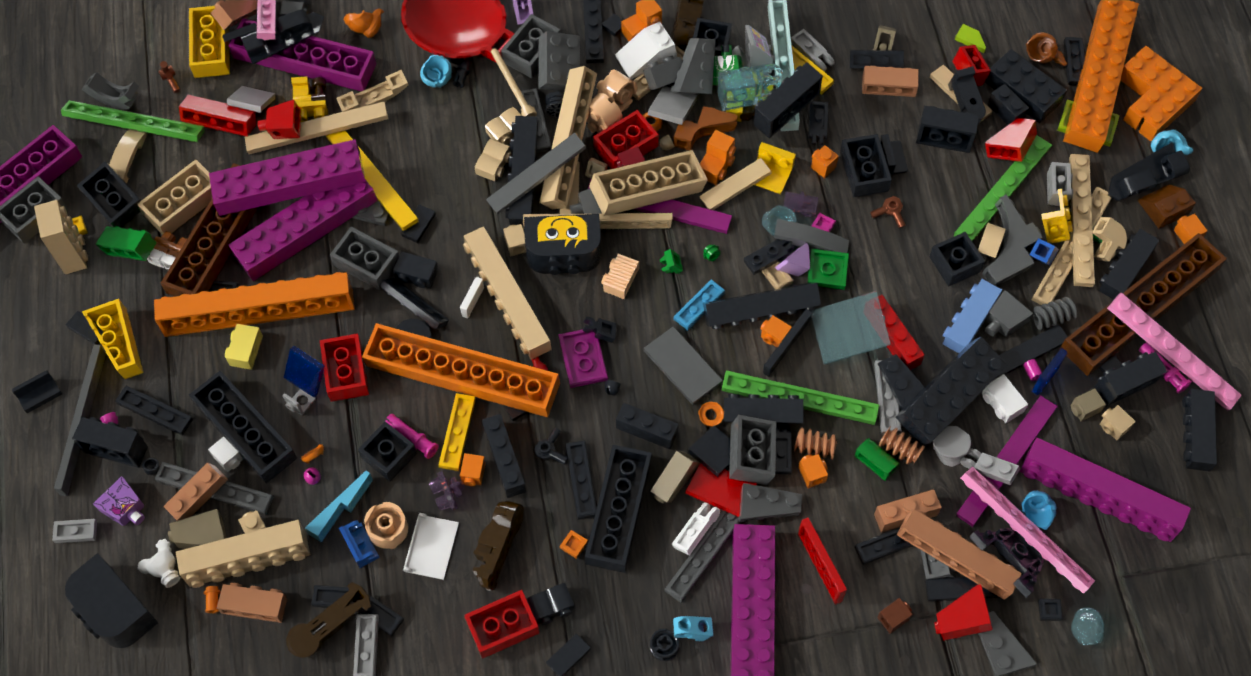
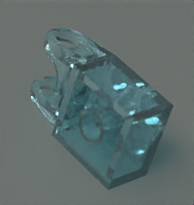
(746, 85)

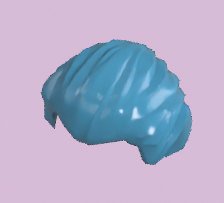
(1039, 509)

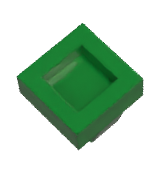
(673, 262)

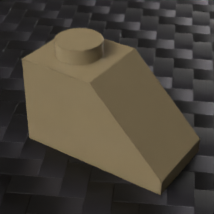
(884, 38)

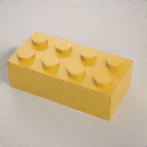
(207, 47)

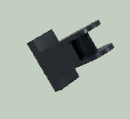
(967, 92)

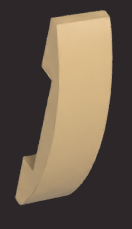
(379, 93)
(126, 151)

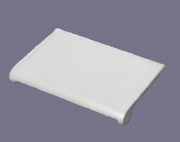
(430, 546)

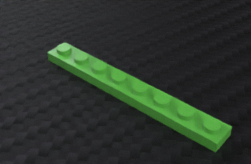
(132, 121)
(1006, 185)
(812, 399)

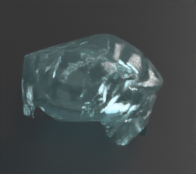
(779, 212)
(1088, 626)

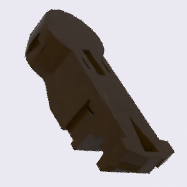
(685, 21)
(496, 542)
(307, 639)

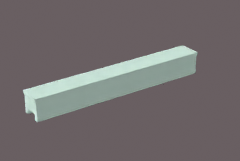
(782, 47)

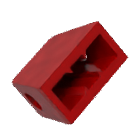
(282, 121)

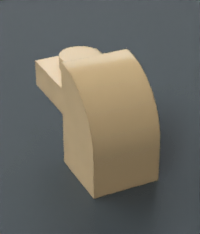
(1112, 236)
(991, 240)

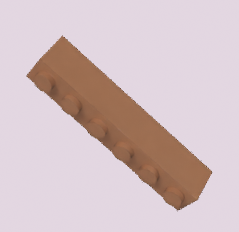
(959, 553)

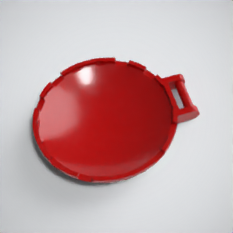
(456, 26)

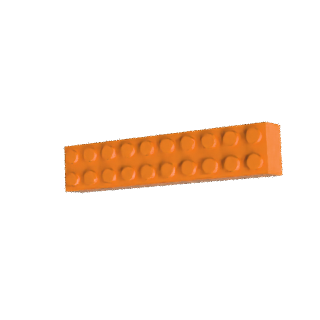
(1101, 74)
(254, 304)
(461, 370)

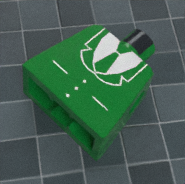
(725, 62)

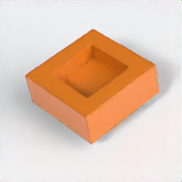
(573, 544)

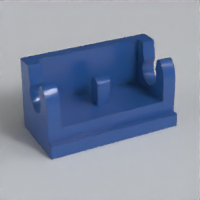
(359, 543)

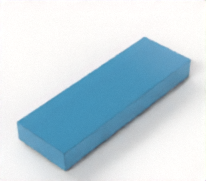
(694, 308)

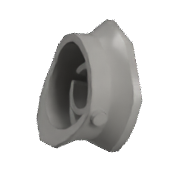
(952, 445)

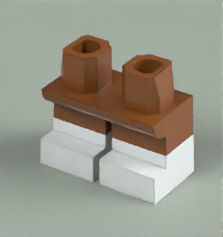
(165, 250)

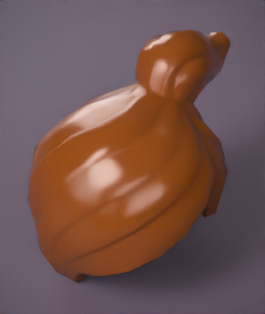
(1043, 49)

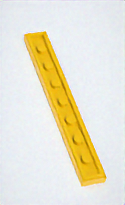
(383, 190)

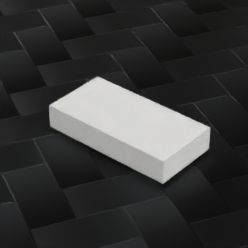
(472, 297)

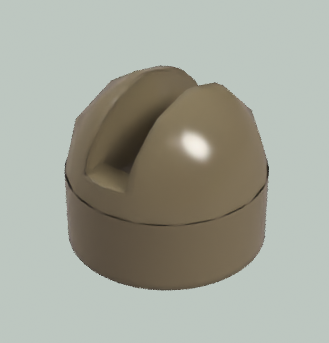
(666, 143)

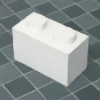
(1004, 399)

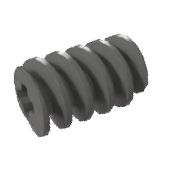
(1054, 312)

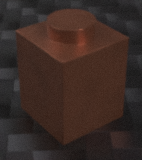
(895, 615)

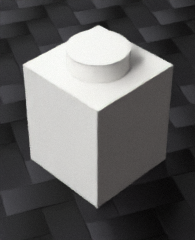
(225, 454)

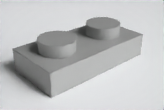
(74, 530)

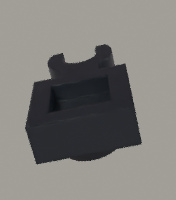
(602, 328)

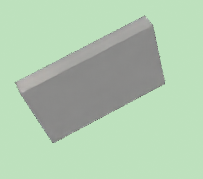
(672, 105)

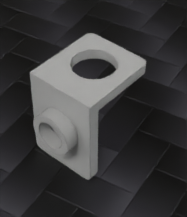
(293, 405)

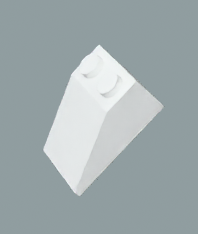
(646, 48)

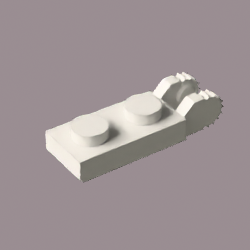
(696, 528)

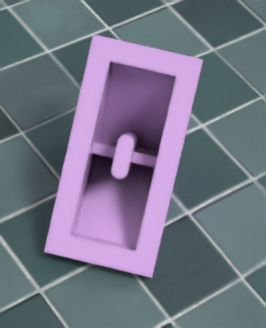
(522, 10)
(797, 262)

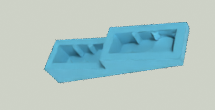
(347, 500)

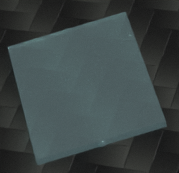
(850, 327)

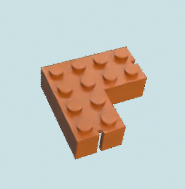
(1162, 89)

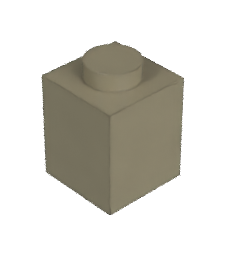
(1087, 405)

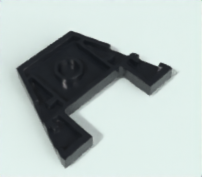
(1017, 552)

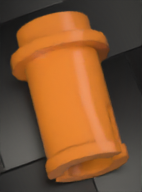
(211, 599)

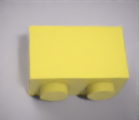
(243, 346)

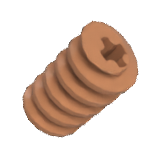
(816, 443)
(901, 445)

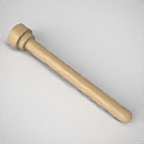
(527, 110)

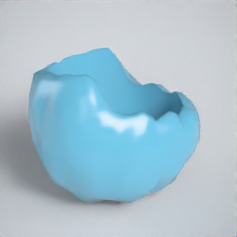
(436, 71)

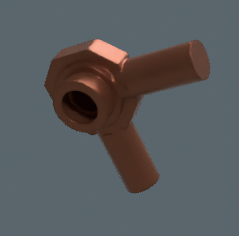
(167, 72)
(893, 207)

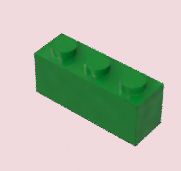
(126, 243)

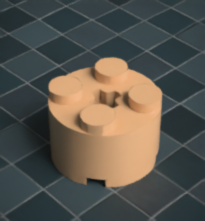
(618, 88)
(602, 113)
(385, 514)

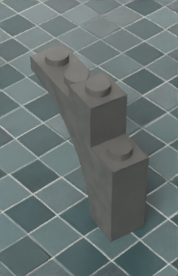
(1017, 239)

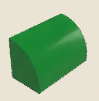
(876, 459)

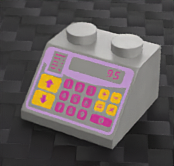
(757, 49)

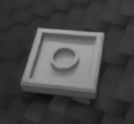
(250, 99)

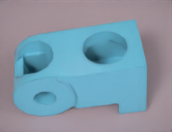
(692, 627)

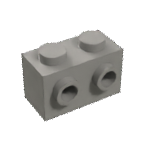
(1059, 177)

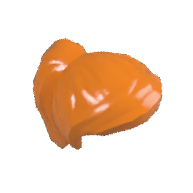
(365, 22)

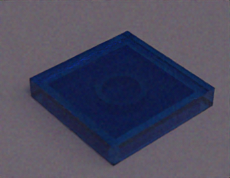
(304, 371)
(1049, 372)

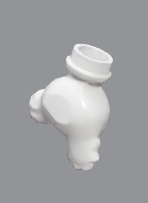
(161, 565)

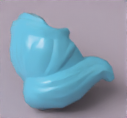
(1166, 137)

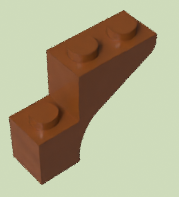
(709, 121)

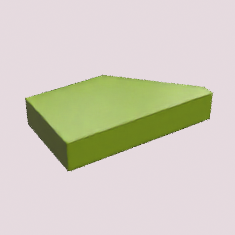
(970, 37)

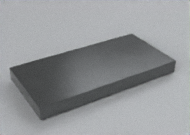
(683, 365)

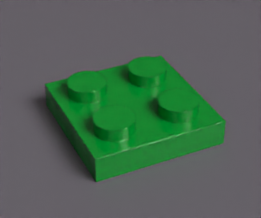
(828, 268)

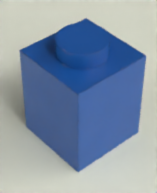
(1044, 252)

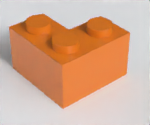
(647, 14)
(718, 156)

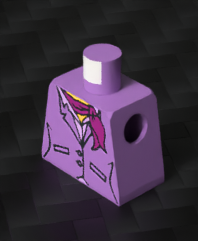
(121, 503)

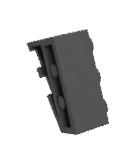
(697, 67)

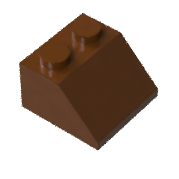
(1167, 205)

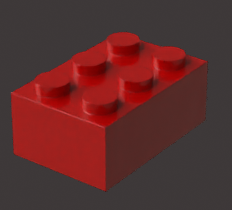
(625, 135)
(344, 367)
(502, 624)

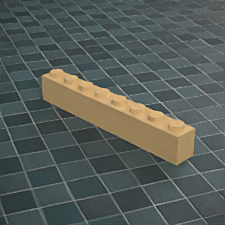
(571, 120)
(507, 292)

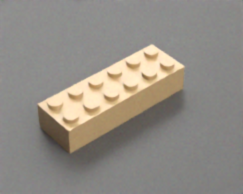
(647, 182)
(243, 554)

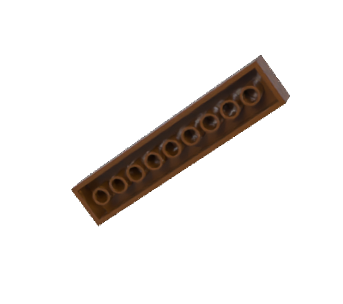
(1154, 294)

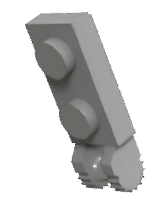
(812, 49)
(991, 466)

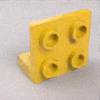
(780, 163)
(1056, 223)

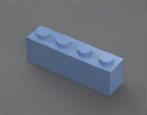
(972, 316)

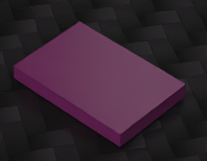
(582, 358)

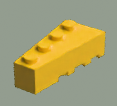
(116, 336)

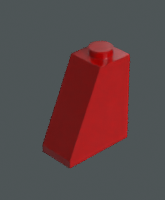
(1012, 141)
(964, 616)

